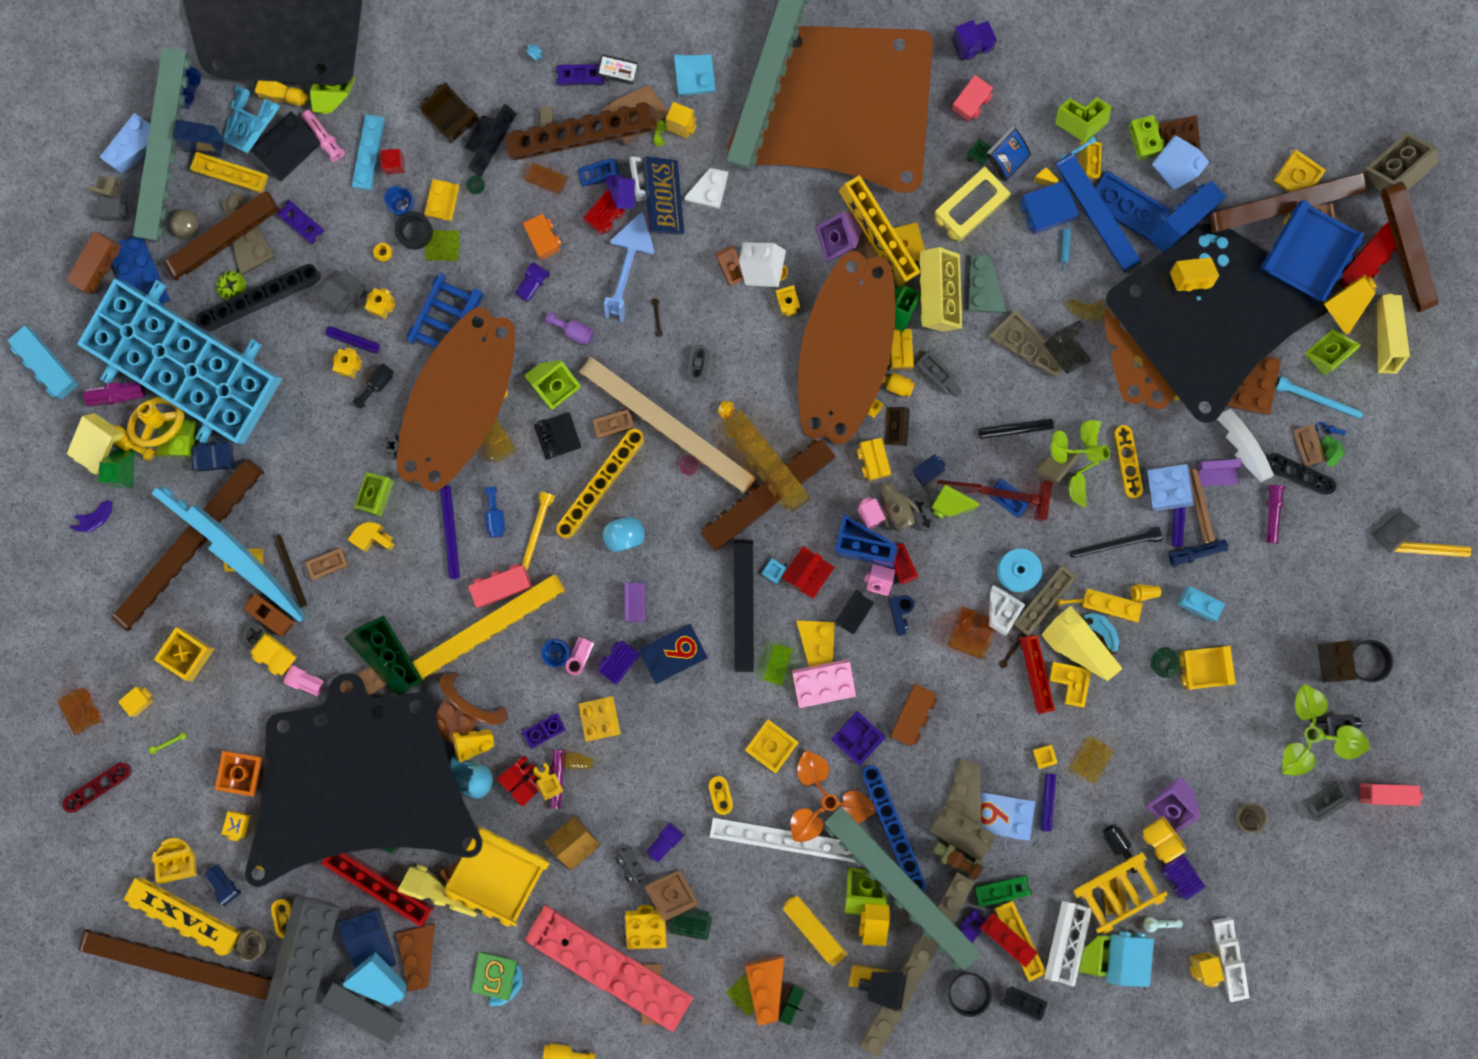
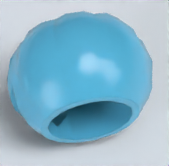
(623, 534)

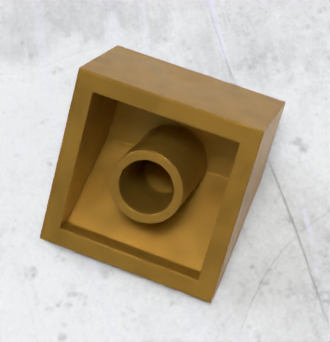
(572, 843)

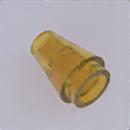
(577, 761)

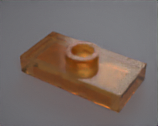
(546, 178)

